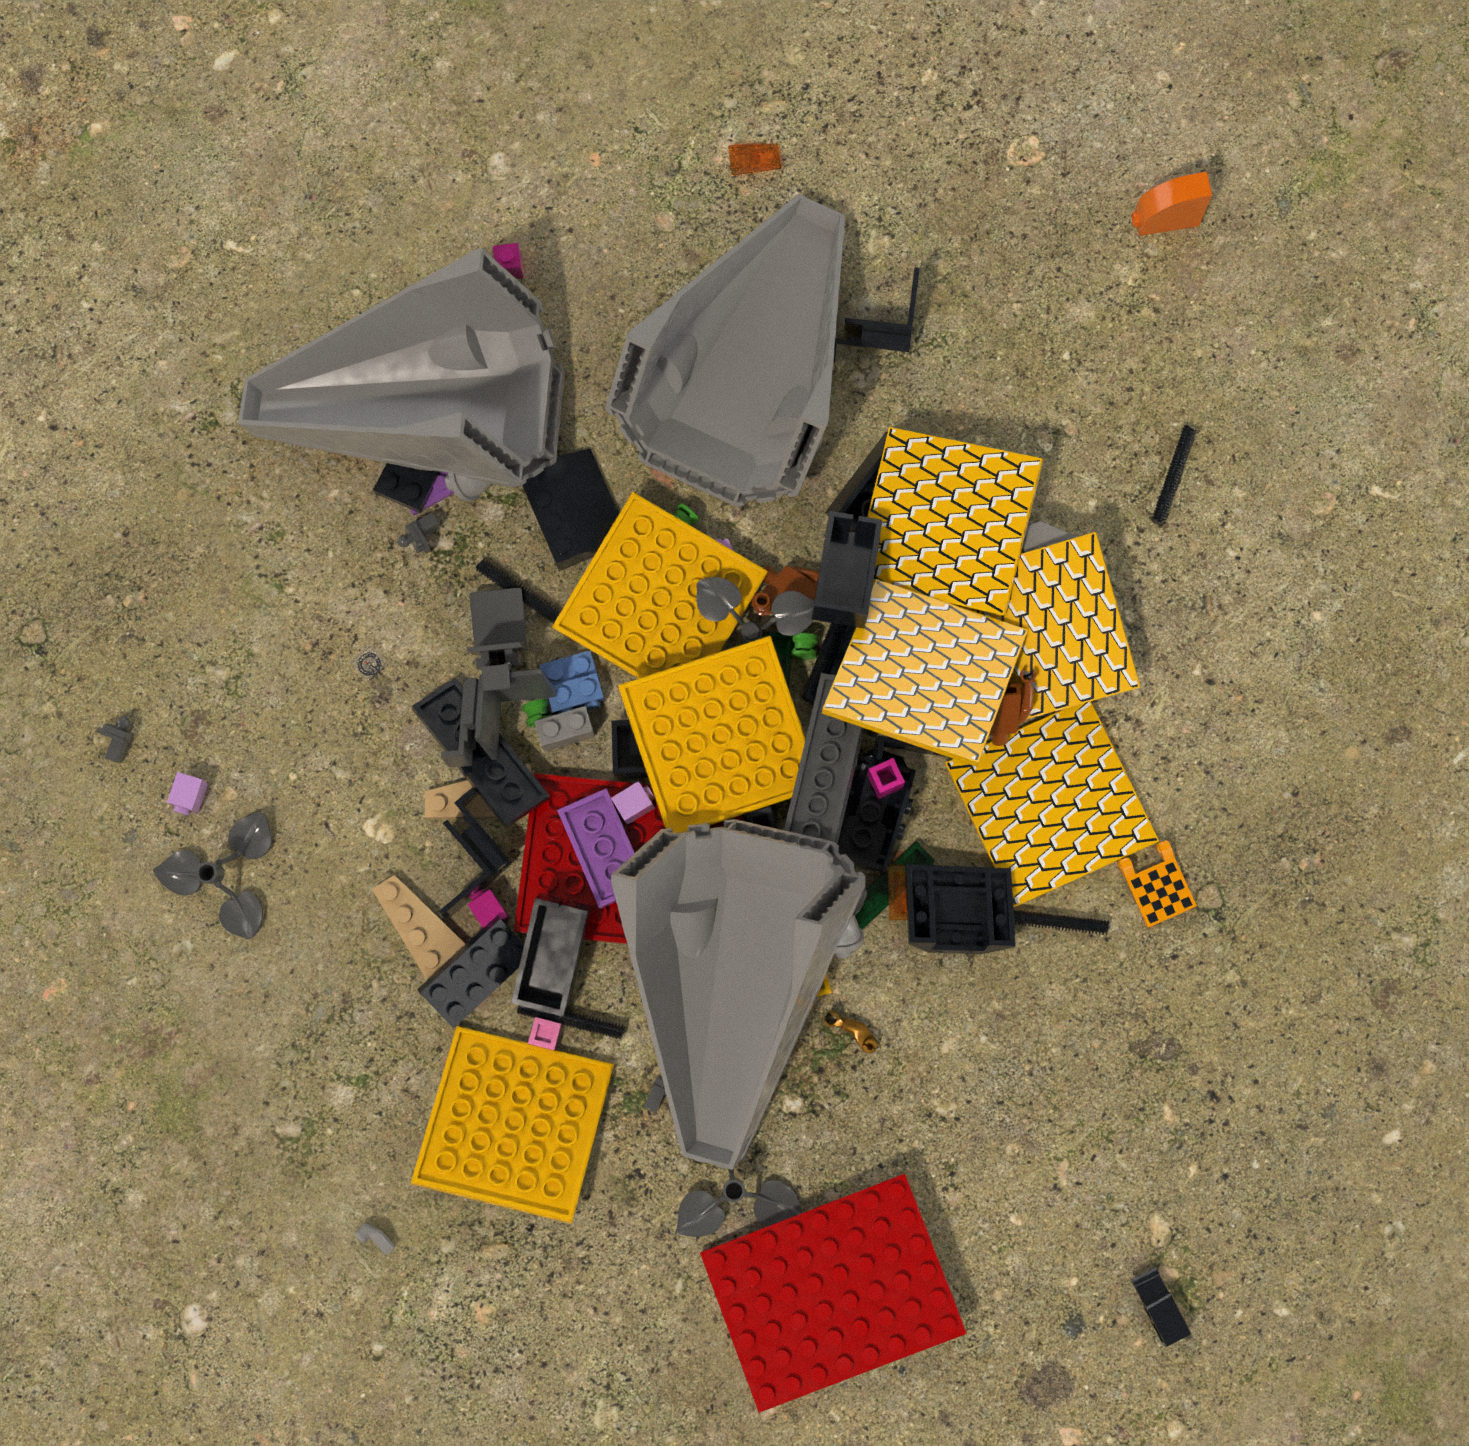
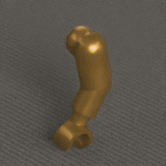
(859, 1031)

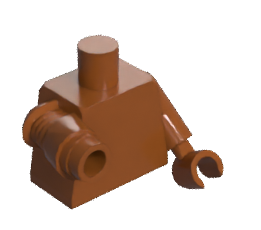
(789, 579)
(1013, 709)

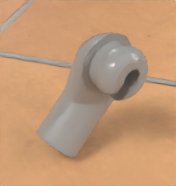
(376, 1235)

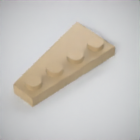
(441, 805)
(421, 929)

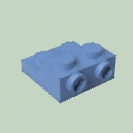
(575, 683)

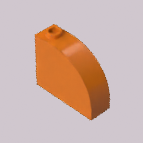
(1173, 205)

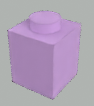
(187, 794)
(634, 802)

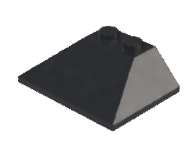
(959, 909)

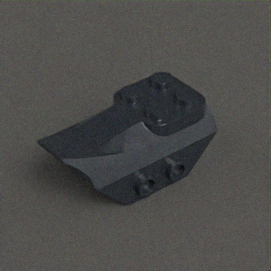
(874, 823)

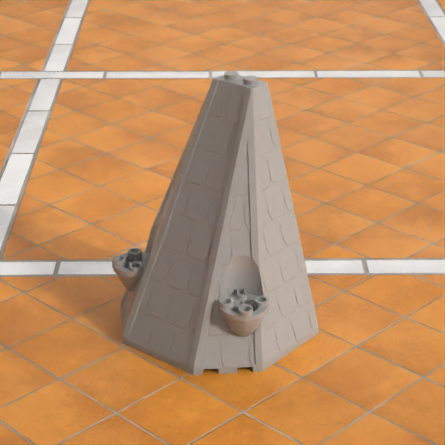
(739, 363)
(426, 381)
(728, 960)

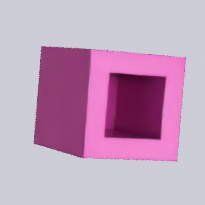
(509, 258)
(885, 778)
(486, 907)

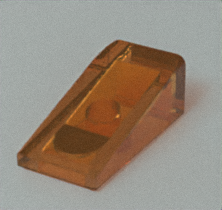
(753, 158)
(897, 892)

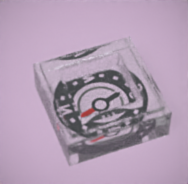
(368, 663)

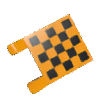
(1159, 889)

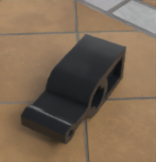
(1160, 1307)

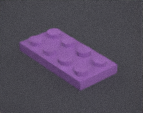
(597, 841)

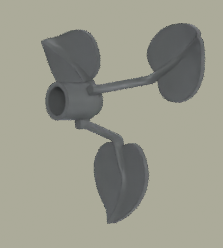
(719, 596)
(185, 872)
(701, 1215)

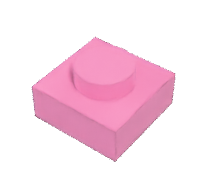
(545, 1033)

